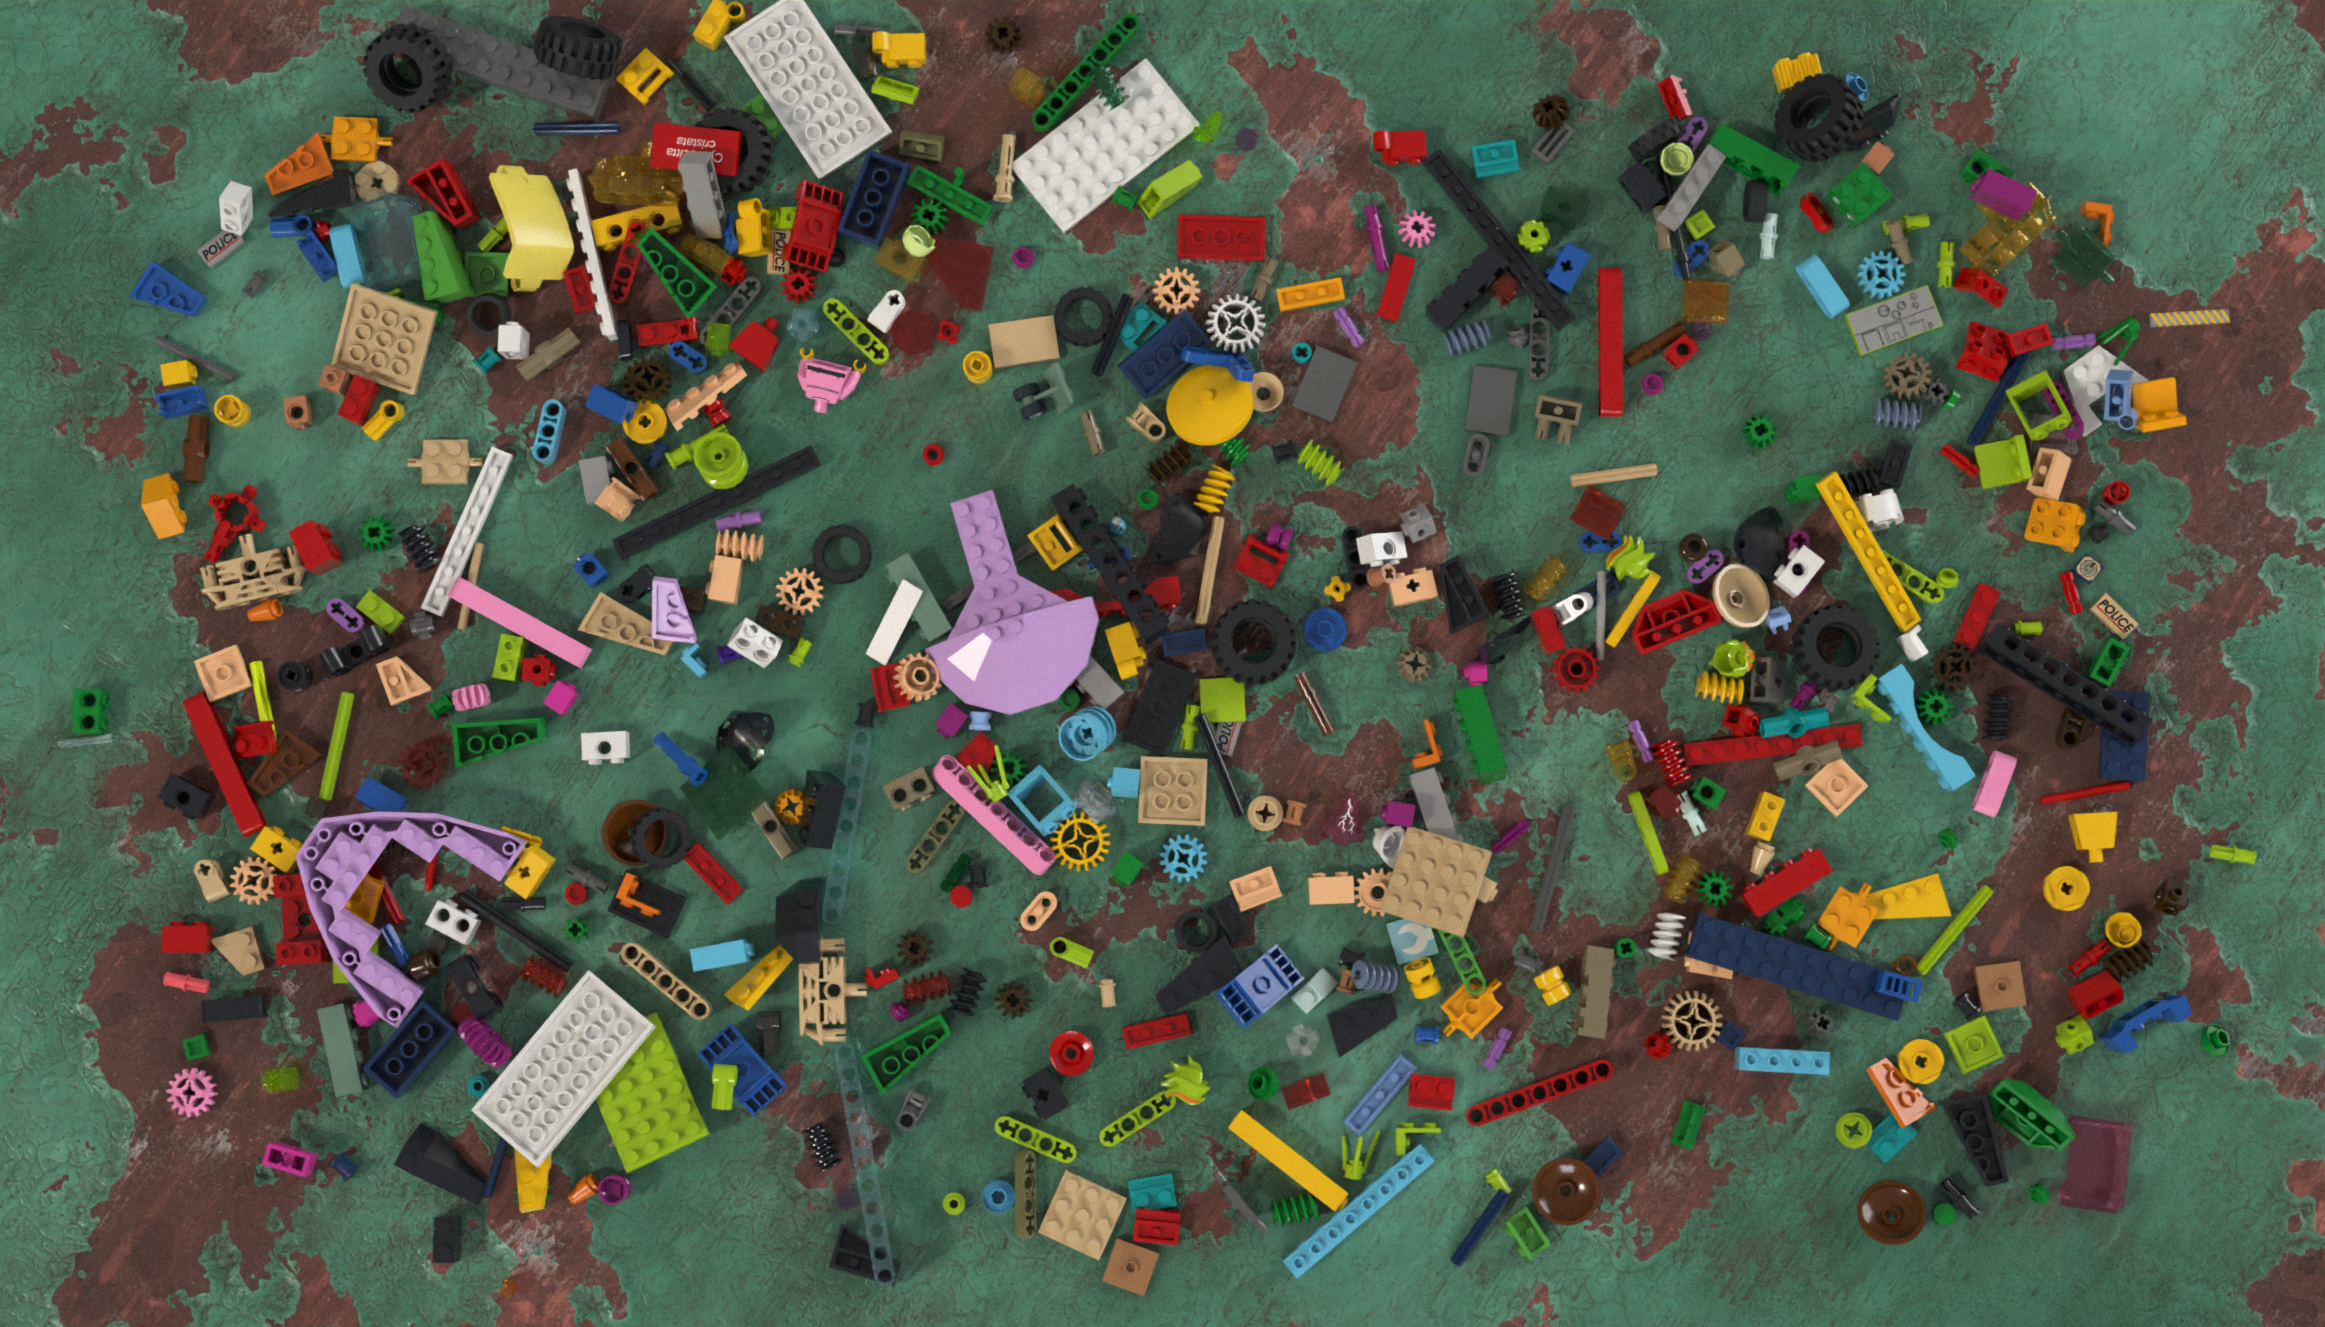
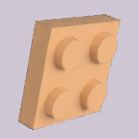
(223, 673)
(1836, 786)

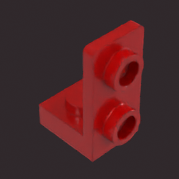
(1981, 284)

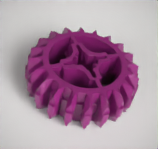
(485, 1041)

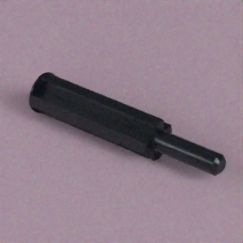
(693, 86)

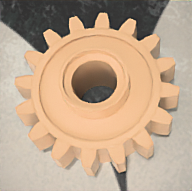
(908, 681)
(1365, 888)

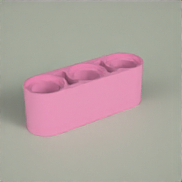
(1994, 783)

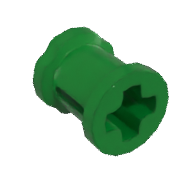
(1125, 198)
(440, 706)
(1817, 936)
(1631, 946)

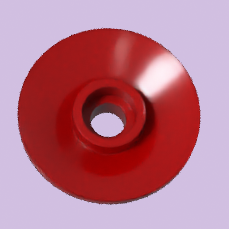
(1071, 1065)

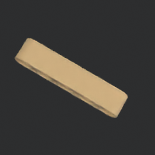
(656, 979)

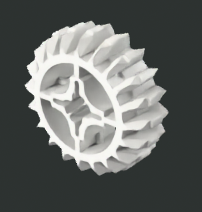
(1247, 309)

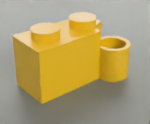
(716, 23)
(900, 49)
(753, 229)
(1125, 649)

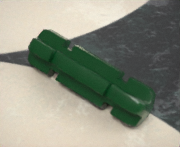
(955, 873)

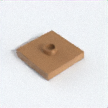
(2000, 986)
(1130, 1266)

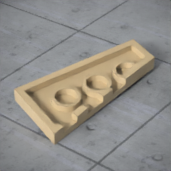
(620, 624)

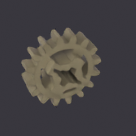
(1913, 383)

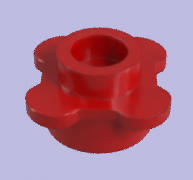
(322, 230)
(945, 326)

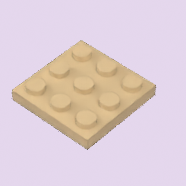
(1172, 791)
(1082, 1215)

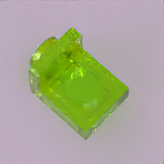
(1212, 125)
(718, 339)
(281, 1079)

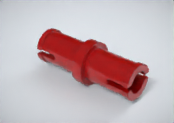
(2089, 957)

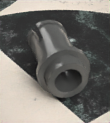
(255, 283)
(1528, 963)

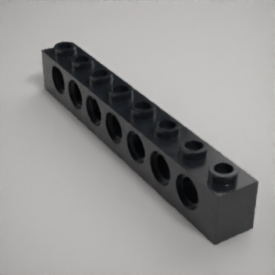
(1064, 503)
(2070, 696)

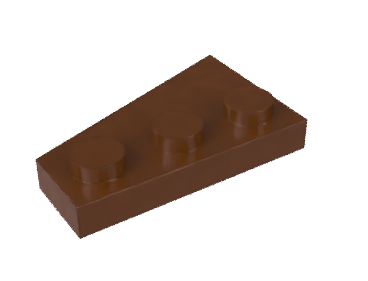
(278, 768)

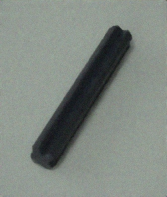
(1112, 334)

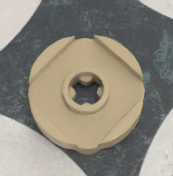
(376, 170)

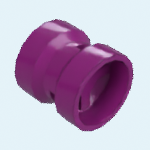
(1274, 534)

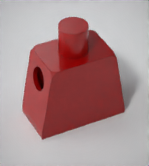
(757, 343)

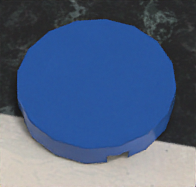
(1325, 629)

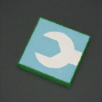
(1411, 940)

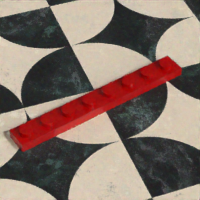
(1759, 747)

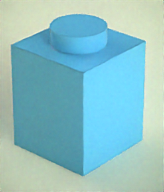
(1124, 782)

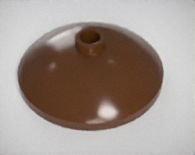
(616, 836)
(1891, 1200)
(1568, 1207)

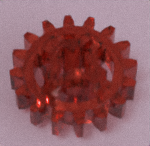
(422, 756)

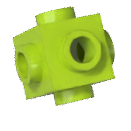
(1529, 243)
(2074, 1035)

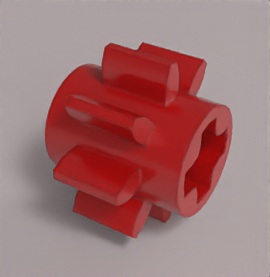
(734, 271)
(1658, 1045)

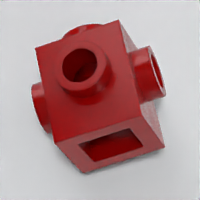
(531, 668)
(1741, 720)

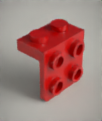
(1984, 352)

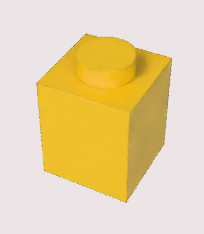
(178, 374)

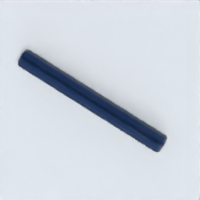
(1997, 399)

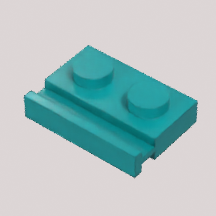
(1495, 159)
(1889, 1138)
(1152, 1192)

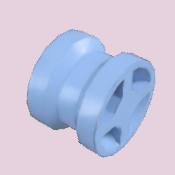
(980, 721)

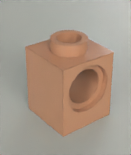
(1877, 157)
(335, 380)
(291, 405)

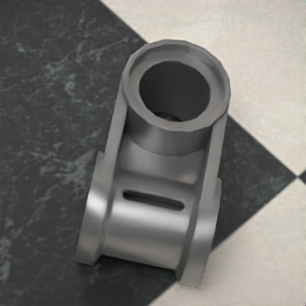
(913, 1108)

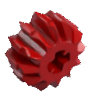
(804, 290)

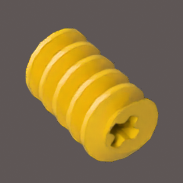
(1214, 490)
(1720, 687)

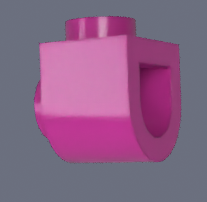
(1475, 673)
(364, 1013)

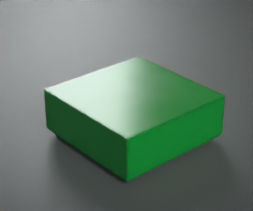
(196, 1047)

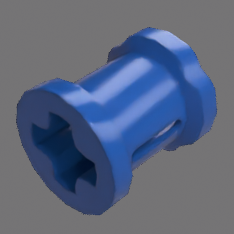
(1426, 1034)

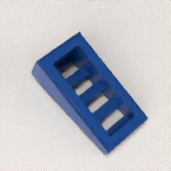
(1882, 980)

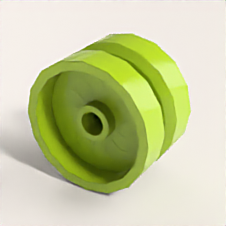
(720, 460)

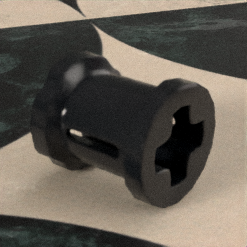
(1284, 451)
(866, 715)
(977, 876)
(1349, 957)
(1966, 1005)

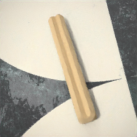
(1613, 475)

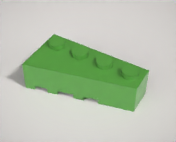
(439, 260)

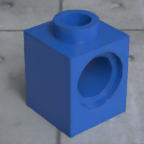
(599, 574)

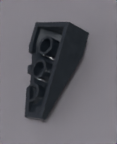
(331, 193)
(437, 1162)

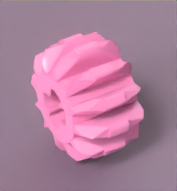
(1412, 235)
(471, 697)

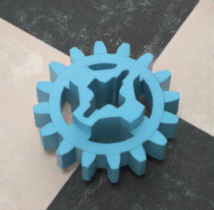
(1874, 268)
(1170, 867)

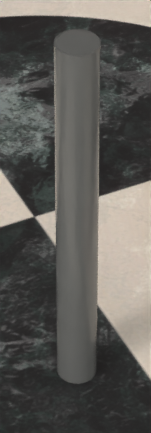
(194, 358)

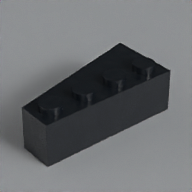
(1204, 975)

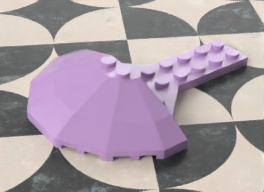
(1013, 638)

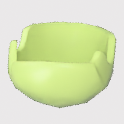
(1676, 159)
(917, 241)

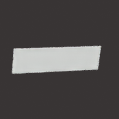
(894, 622)

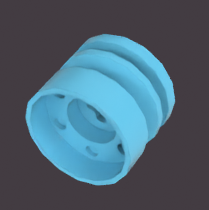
(1087, 733)

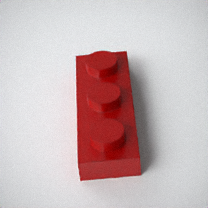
(1976, 616)

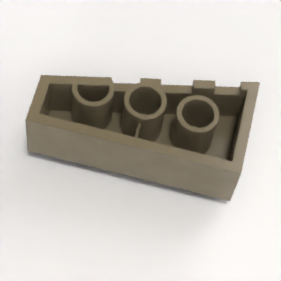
(1594, 992)

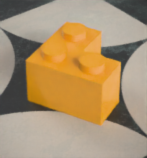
(162, 507)

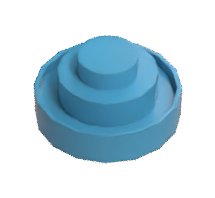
(1857, 84)
(998, 1196)

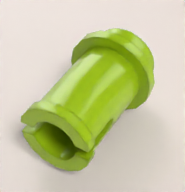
(2027, 628)
(799, 652)
(1497, 1180)

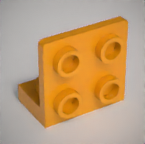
(2156, 405)

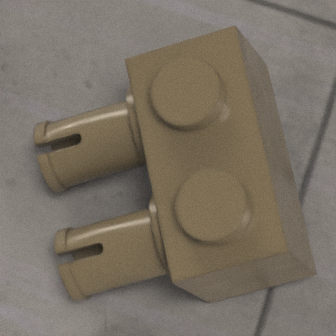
(1557, 409)

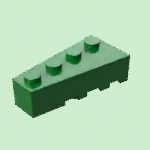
(1754, 159)
(1480, 735)
(489, 738)
(903, 1051)

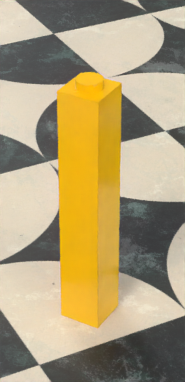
(1289, 1160)

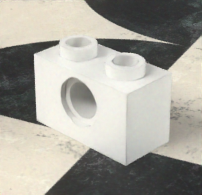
(513, 341)
(1381, 548)
(1809, 563)
(592, 744)

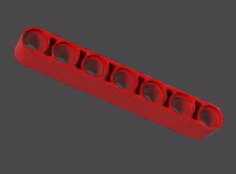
(1610, 342)
(224, 764)
(1549, 1092)

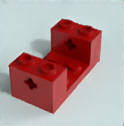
(300, 942)

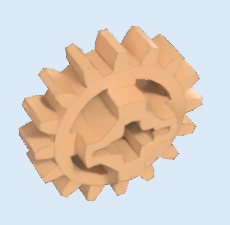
(1167, 290)
(801, 582)
(249, 872)

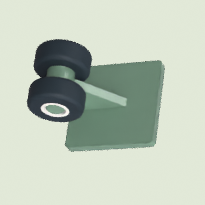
(1057, 390)

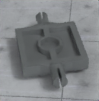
(1231, 1196)

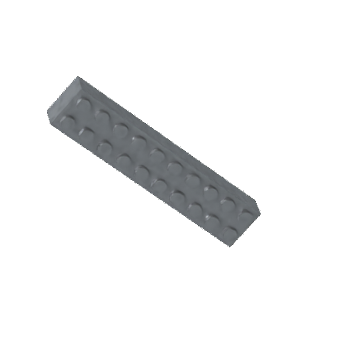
(510, 66)

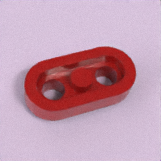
(1817, 213)

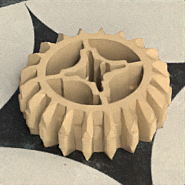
(1692, 1010)

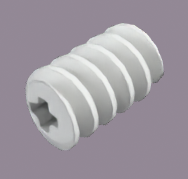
(1666, 935)

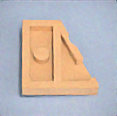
(401, 681)

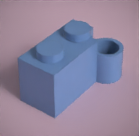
(2119, 398)

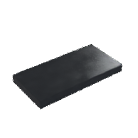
(1159, 707)

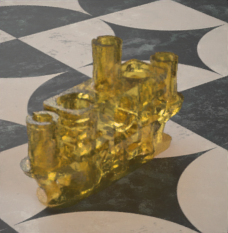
(634, 182)
(2009, 245)

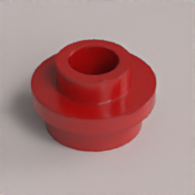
(926, 454)

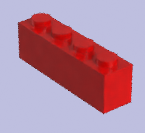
(1786, 882)

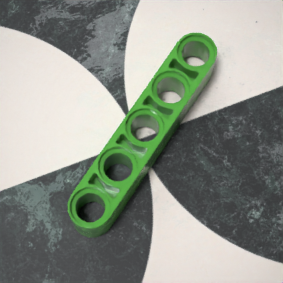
(1459, 955)

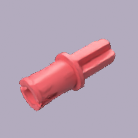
(186, 982)

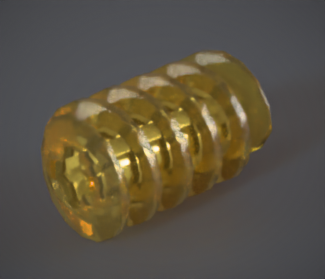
(1545, 579)
(1681, 879)

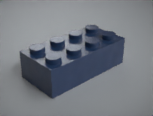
(874, 200)
(411, 1048)

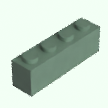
(927, 610)
(342, 1049)

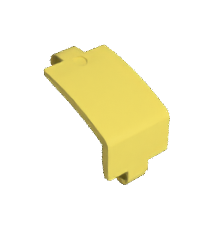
(535, 225)

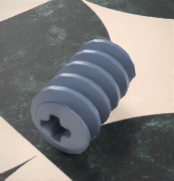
(1466, 338)
(1897, 413)
(1375, 976)

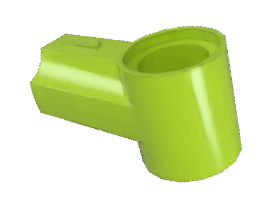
(1074, 952)
(724, 1080)

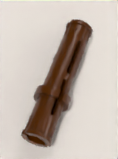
(1647, 348)
(1302, 680)

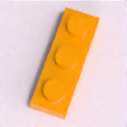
(1310, 294)

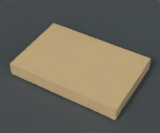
(1024, 341)

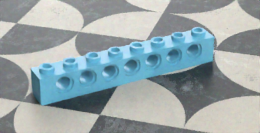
(1357, 1210)

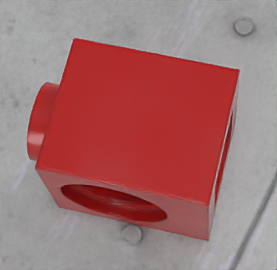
(1674, 357)

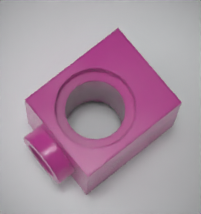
(561, 697)

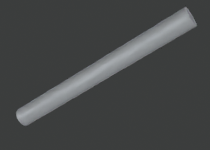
(1600, 615)

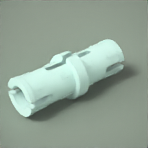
(1768, 236)
(1691, 814)

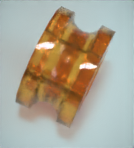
(1903, 958)
(508, 1288)

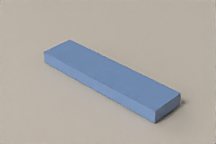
(1379, 1094)

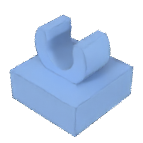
(1777, 617)

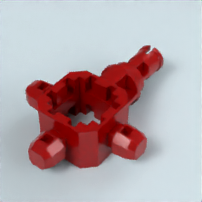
(226, 530)

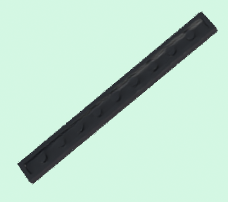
(1499, 239)
(716, 503)

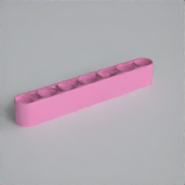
(519, 622)
(993, 815)

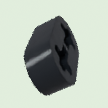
(625, 340)

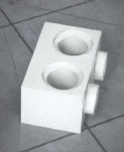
(236, 208)
(755, 642)
(452, 925)

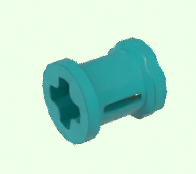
(487, 360)

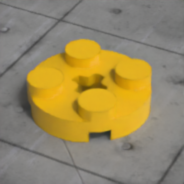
(654, 431)
(2059, 899)
(1932, 1065)

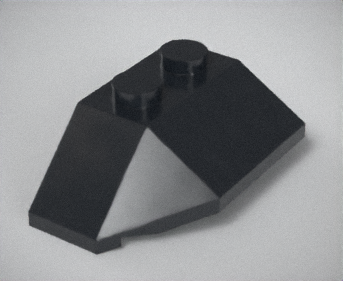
(1876, 123)
(800, 921)

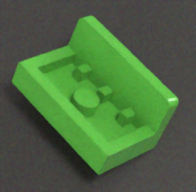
(1526, 1233)

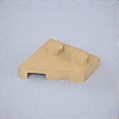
(242, 950)

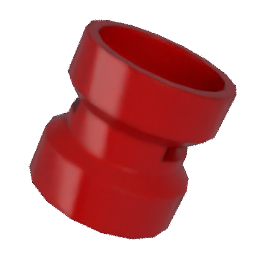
(717, 413)
(2119, 490)

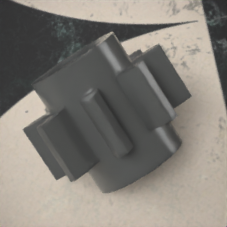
(1940, 388)
(422, 625)
(1826, 1026)

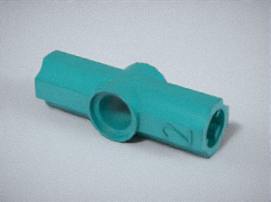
(1793, 722)

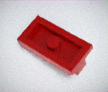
(1674, 97)
(2029, 339)

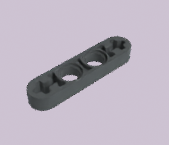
(727, 308)
(1534, 339)

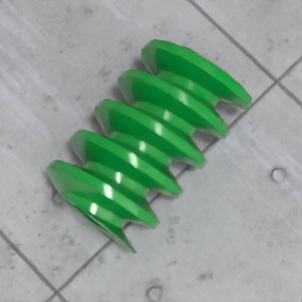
(1235, 450)
(1293, 1209)

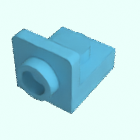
(697, 664)

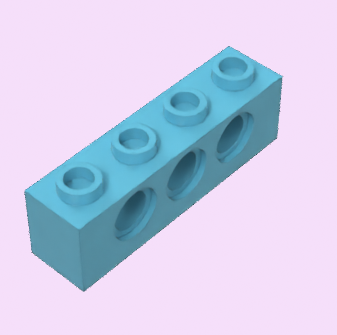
(1782, 1060)

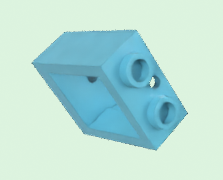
(1028, 786)
(722, 955)

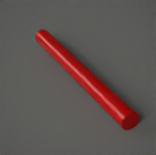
(2086, 792)

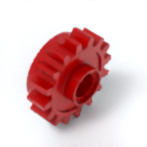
(1567, 678)

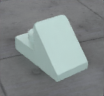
(1314, 990)

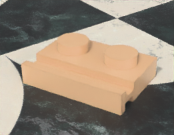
(617, 500)
(1255, 888)

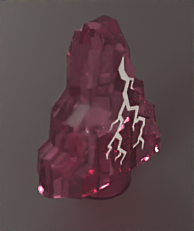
(1345, 823)

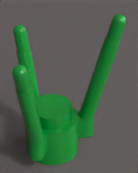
(2125, 329)

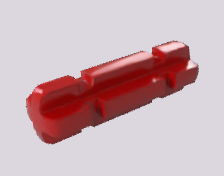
(1959, 460)
(2071, 593)

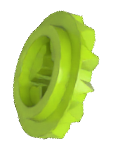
(1851, 1120)

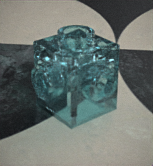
(800, 318)

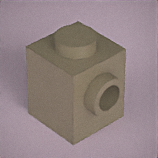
(1725, 258)

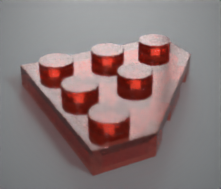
(962, 269)

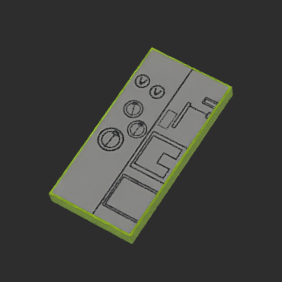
(1893, 320)

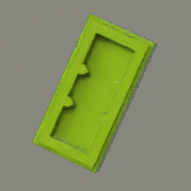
(895, 90)

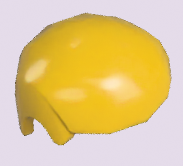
(2123, 930)

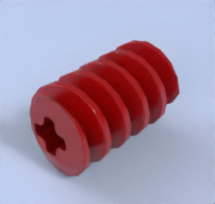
(1672, 762)

